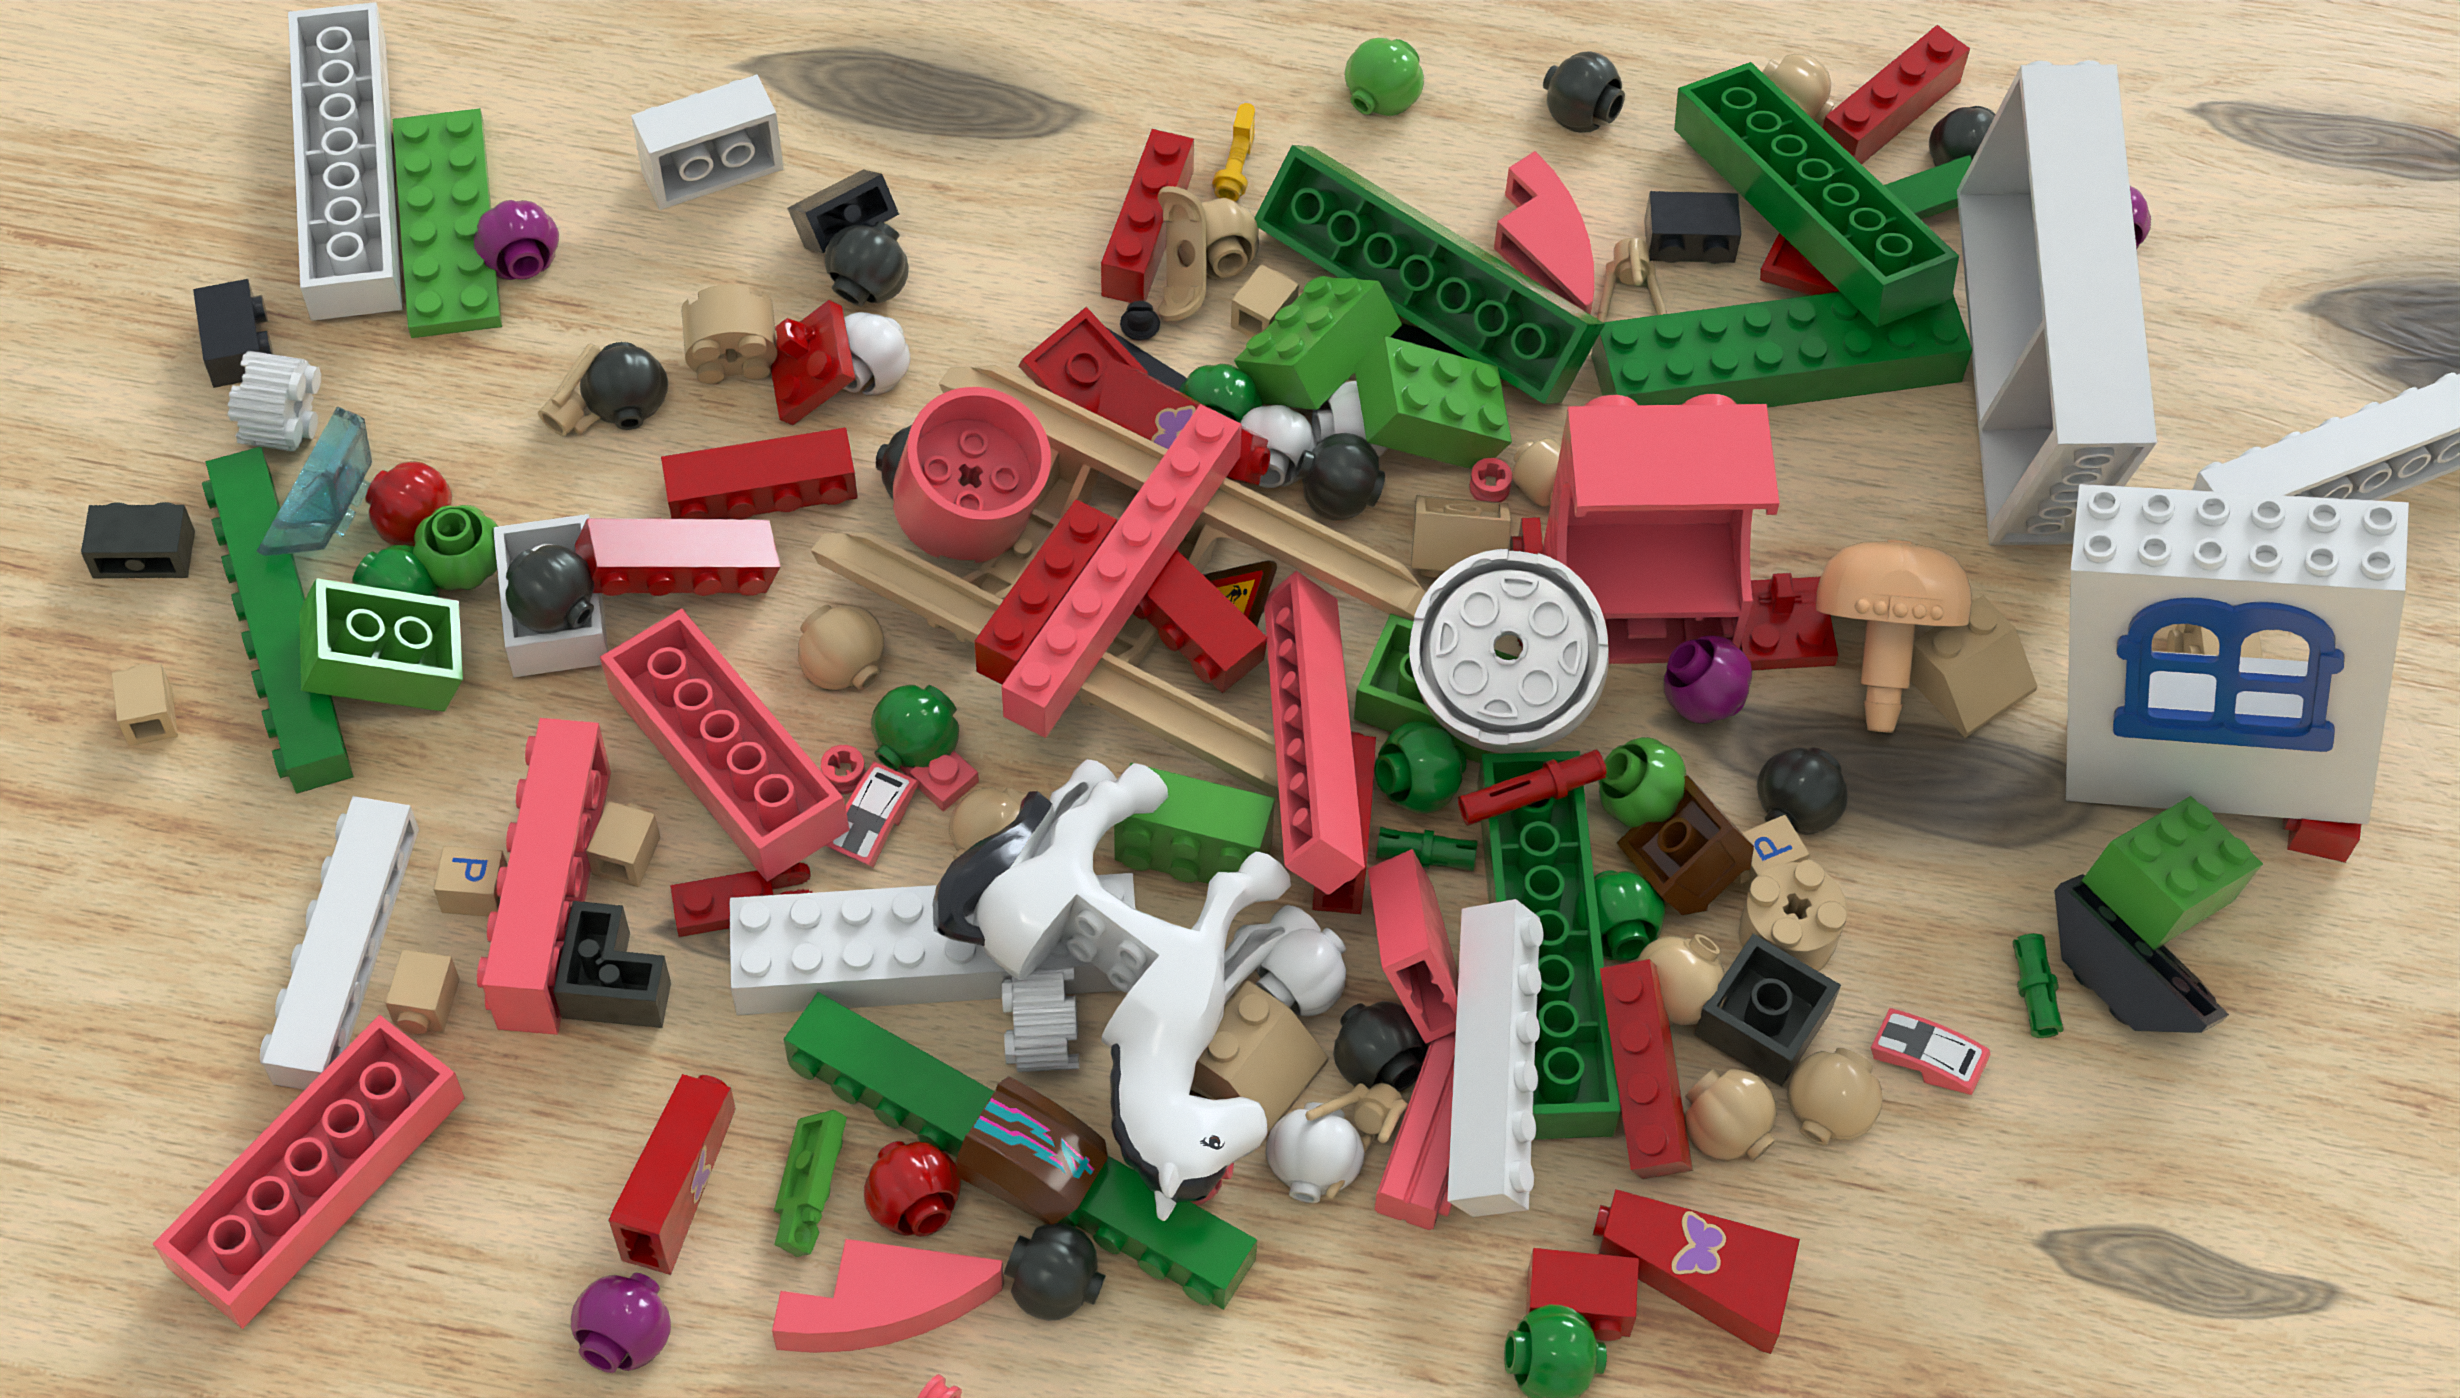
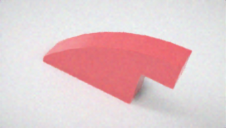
(1546, 233)
(885, 1298)

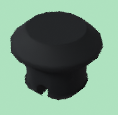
(1140, 321)

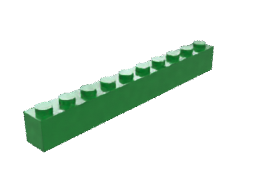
(942, 1106)

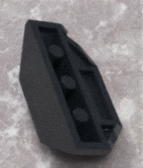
(2138, 984)

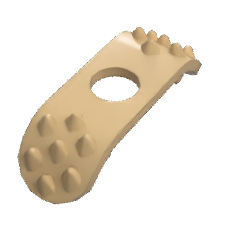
(1184, 222)

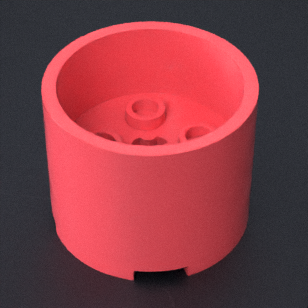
(970, 474)

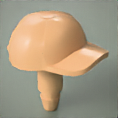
(1894, 590)

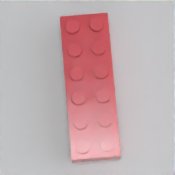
(725, 744)
(544, 873)
(309, 1171)

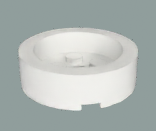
(1513, 701)

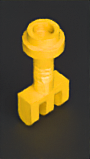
(1230, 182)

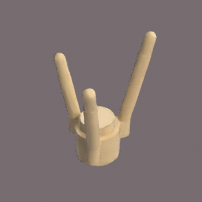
(1632, 267)
(566, 406)
(1374, 1114)

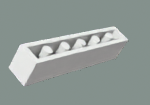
(340, 941)
(1495, 1059)

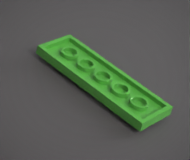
(440, 203)

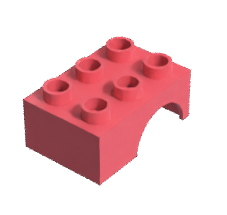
(1661, 516)

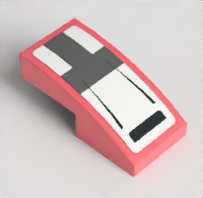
(872, 812)
(1937, 1051)

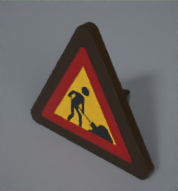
(1246, 586)

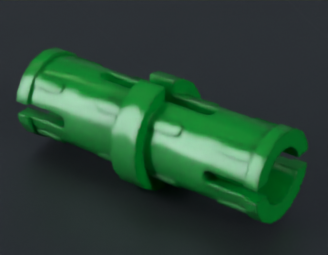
(1428, 848)
(2037, 985)

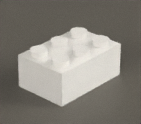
(708, 141)
(547, 652)

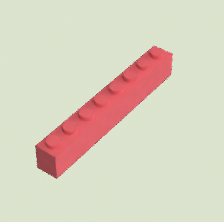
(1121, 571)
(1312, 735)

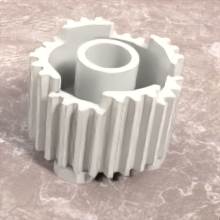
(275, 401)
(1041, 1019)

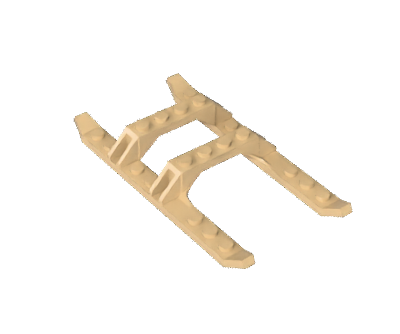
(1080, 450)

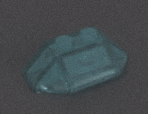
(323, 489)

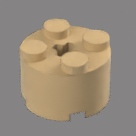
(729, 333)
(1796, 911)

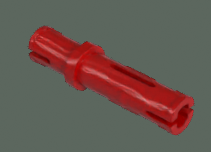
(1550, 781)

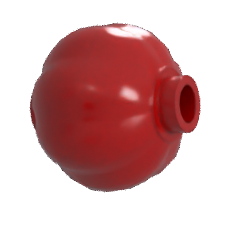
(404, 499)
(912, 1188)

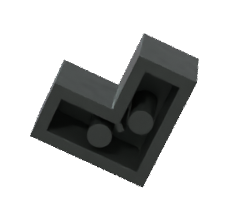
(602, 979)

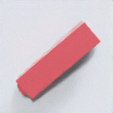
(1415, 944)

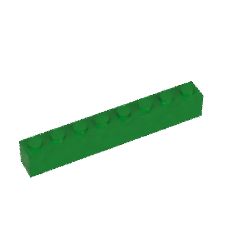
(270, 601)

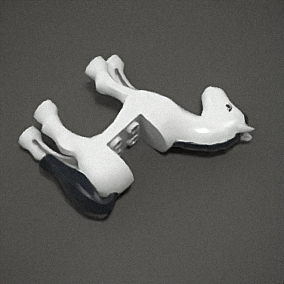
(1040, 888)

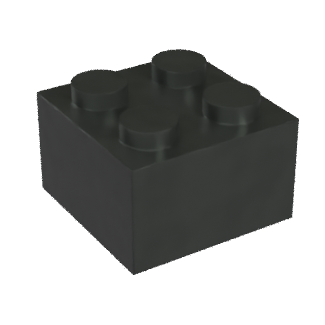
(1768, 1010)

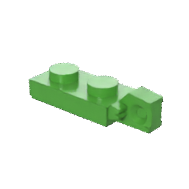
(807, 1180)

